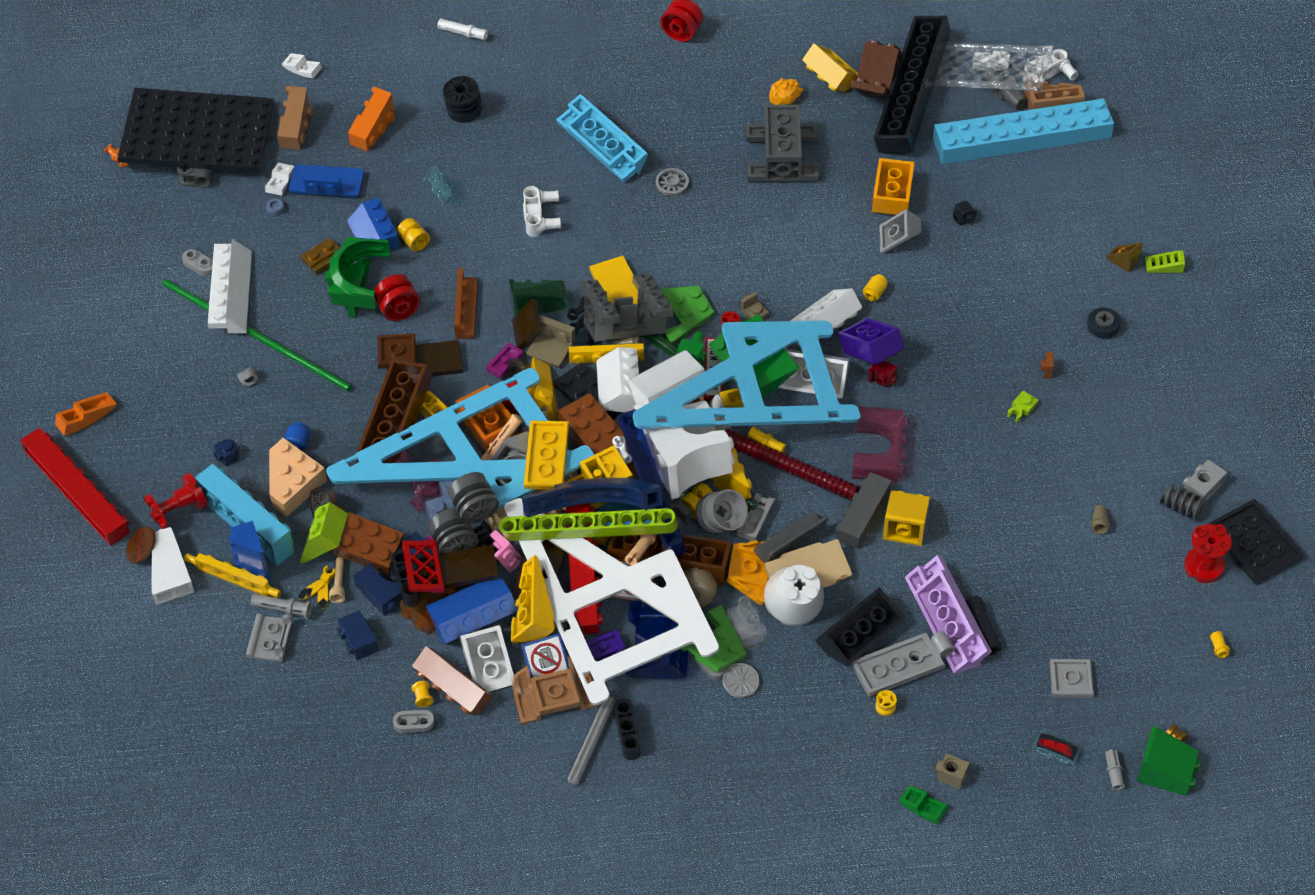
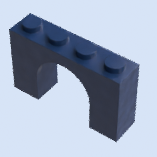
(380, 592)

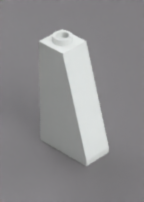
(169, 571)

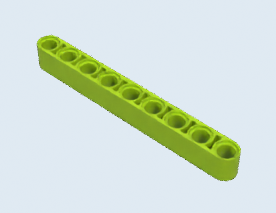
(597, 528)

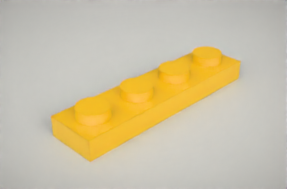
(590, 354)

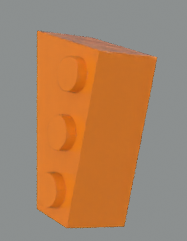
(373, 121)

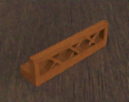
(465, 306)

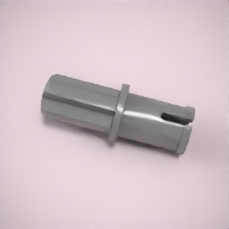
(1114, 770)

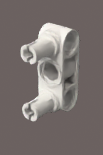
(1058, 63)
(533, 217)

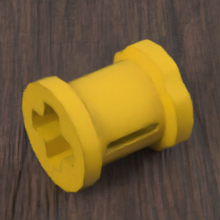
(422, 694)

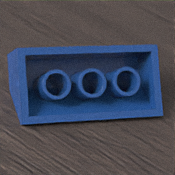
(471, 609)

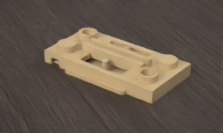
(824, 558)

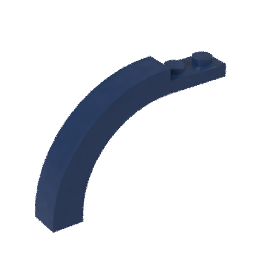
(619, 490)

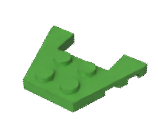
(690, 310)
(729, 645)

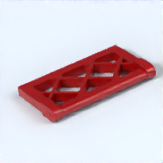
(426, 586)

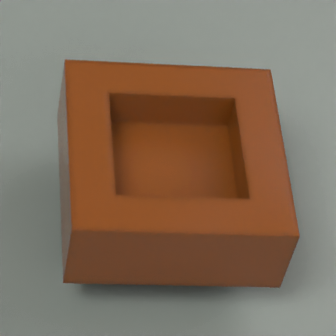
(1047, 365)

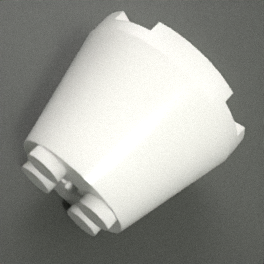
(794, 595)

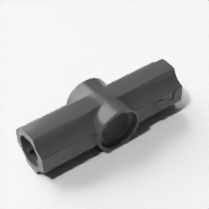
(1012, 96)

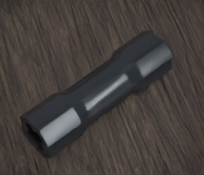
(979, 613)

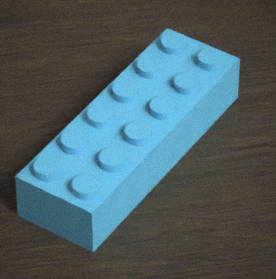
(239, 507)

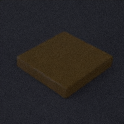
(526, 324)

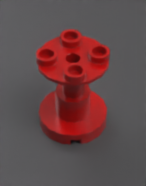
(181, 498)
(1206, 558)

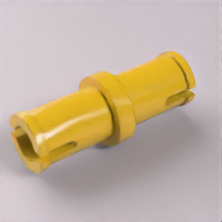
(766, 439)

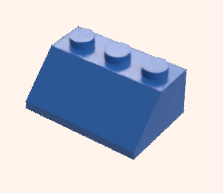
(373, 222)
(248, 549)

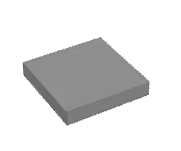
(1071, 678)

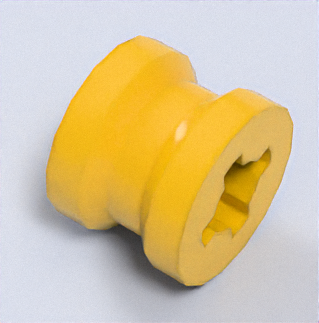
(886, 697)

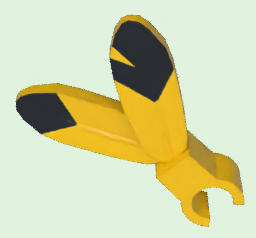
(319, 587)

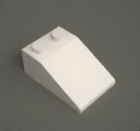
(487, 658)

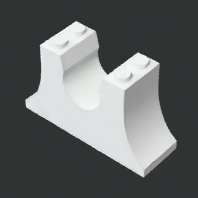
(689, 453)

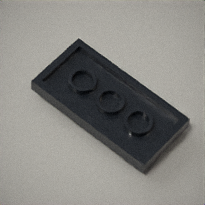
(578, 383)

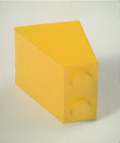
(906, 518)

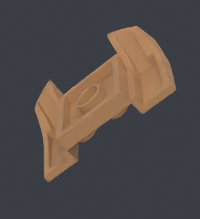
(549, 693)

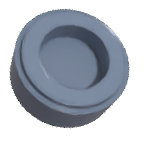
(275, 207)

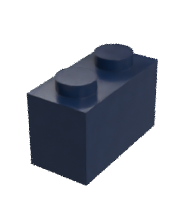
(357, 634)

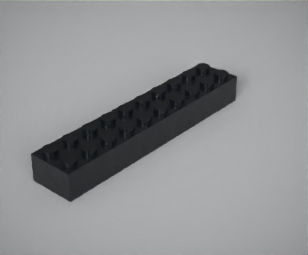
(912, 84)

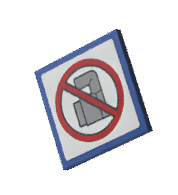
(545, 655)

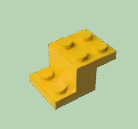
(603, 465)

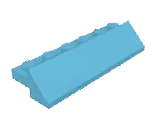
(603, 138)

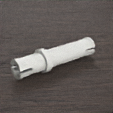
(469, 31)

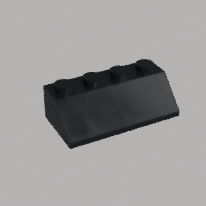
(860, 628)

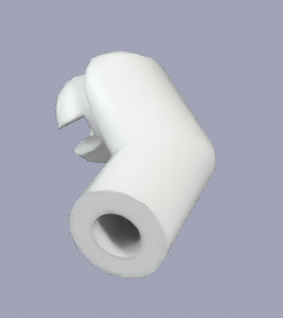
(621, 446)

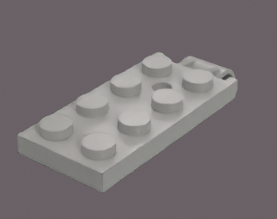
(894, 666)

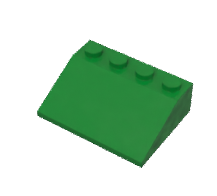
(770, 372)

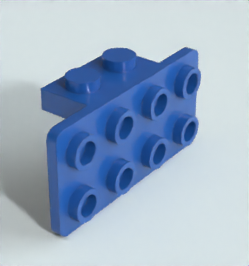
(326, 180)

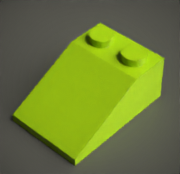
(324, 531)

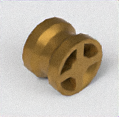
(1175, 732)

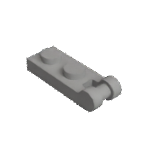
(756, 518)

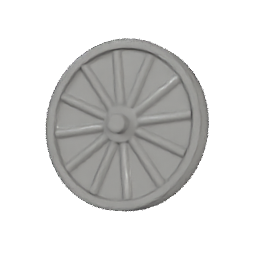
(740, 680)

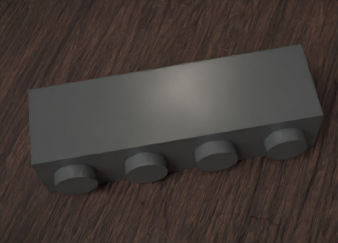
(863, 510)

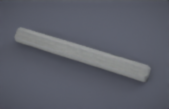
(591, 741)

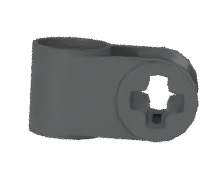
(194, 176)

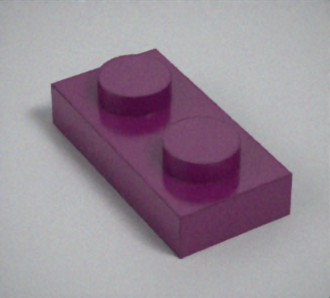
(498, 364)

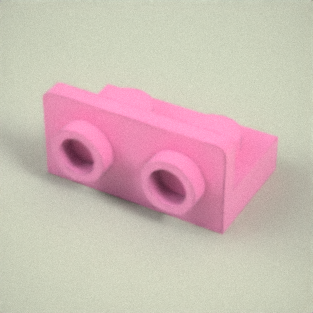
(506, 552)

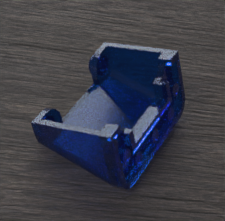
(648, 625)

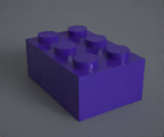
(871, 340)

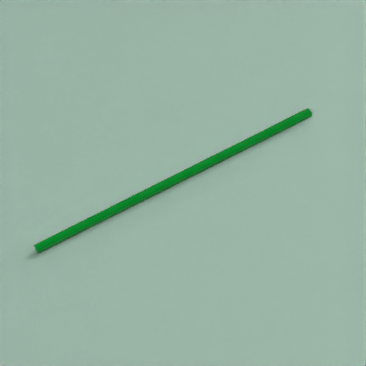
(264, 339)

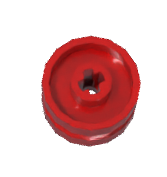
(681, 20)
(396, 297)

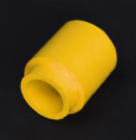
(875, 287)

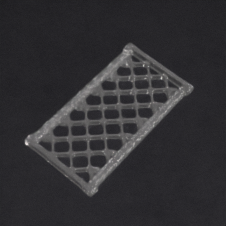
(994, 82)

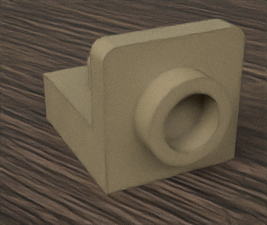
(751, 306)

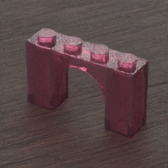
(890, 425)

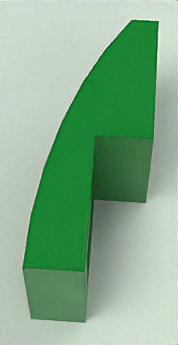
(922, 805)

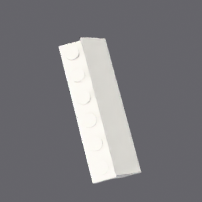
(230, 287)

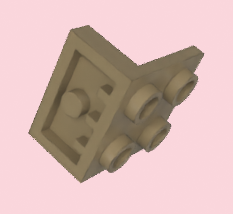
(552, 342)

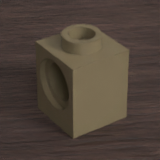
(952, 778)

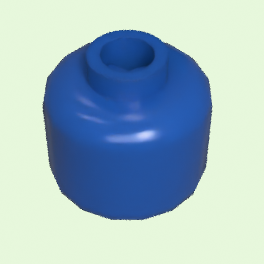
(298, 435)

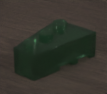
(550, 295)

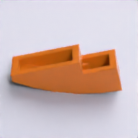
(84, 413)

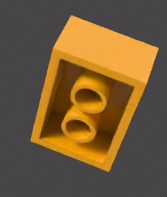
(892, 186)

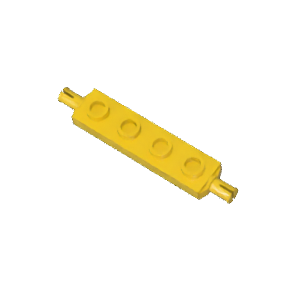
(232, 574)

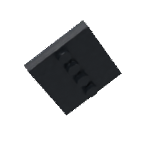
(1258, 542)

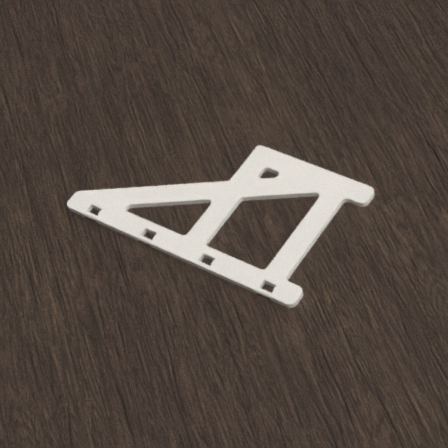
(673, 600)

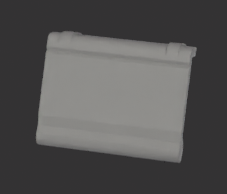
(269, 638)

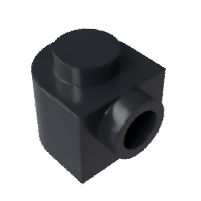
(964, 213)

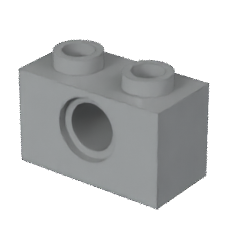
(1205, 481)

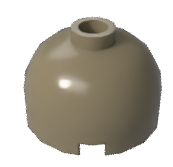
(702, 584)

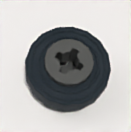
(1103, 322)

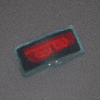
(1057, 747)

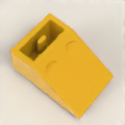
(735, 480)

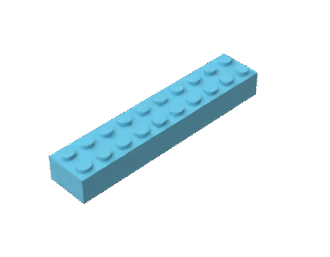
(1023, 131)

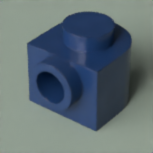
(226, 451)

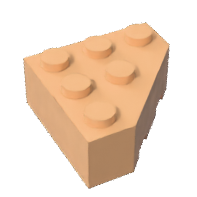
(292, 476)

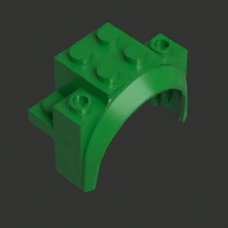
(348, 279)

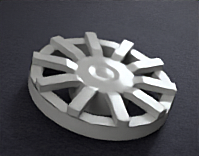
(672, 181)

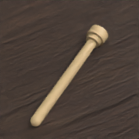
(337, 593)

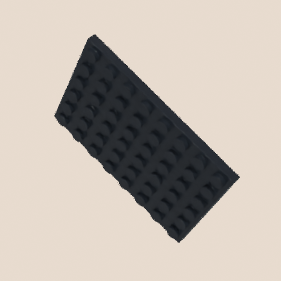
(196, 130)

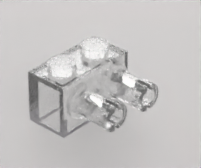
(747, 624)

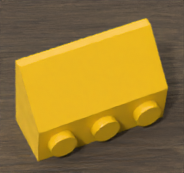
(830, 68)

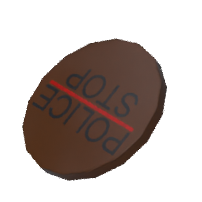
(140, 545)

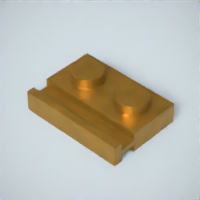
(319, 256)

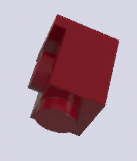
(883, 374)

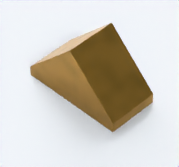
(1126, 255)

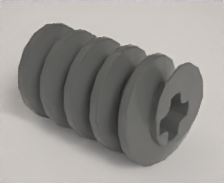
(1182, 502)

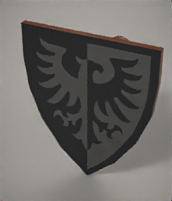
(320, 497)

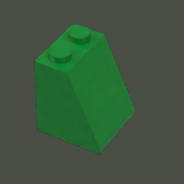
(1168, 763)

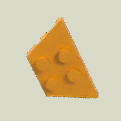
(747, 571)

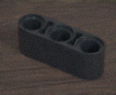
(400, 572)
(627, 737)

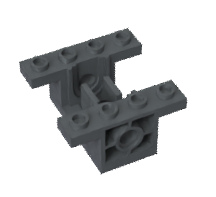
(782, 146)
(623, 318)

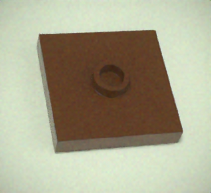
(396, 347)

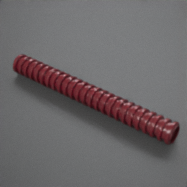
(793, 466)

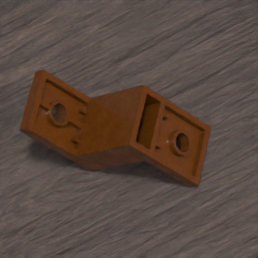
(877, 68)

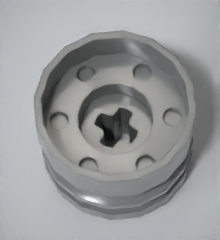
(721, 511)

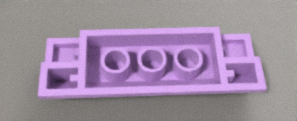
(948, 612)

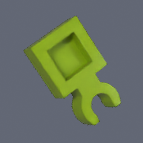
(1022, 405)

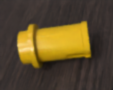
(1221, 649)

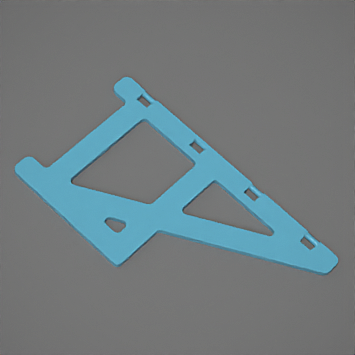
(771, 339)
(445, 423)

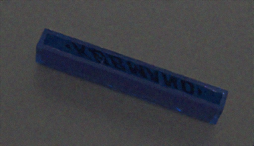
(648, 472)

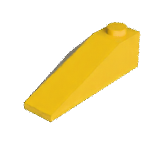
(544, 391)
(534, 611)

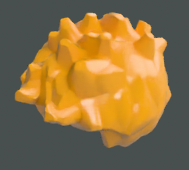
(784, 92)

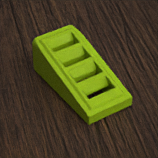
(1175, 258)

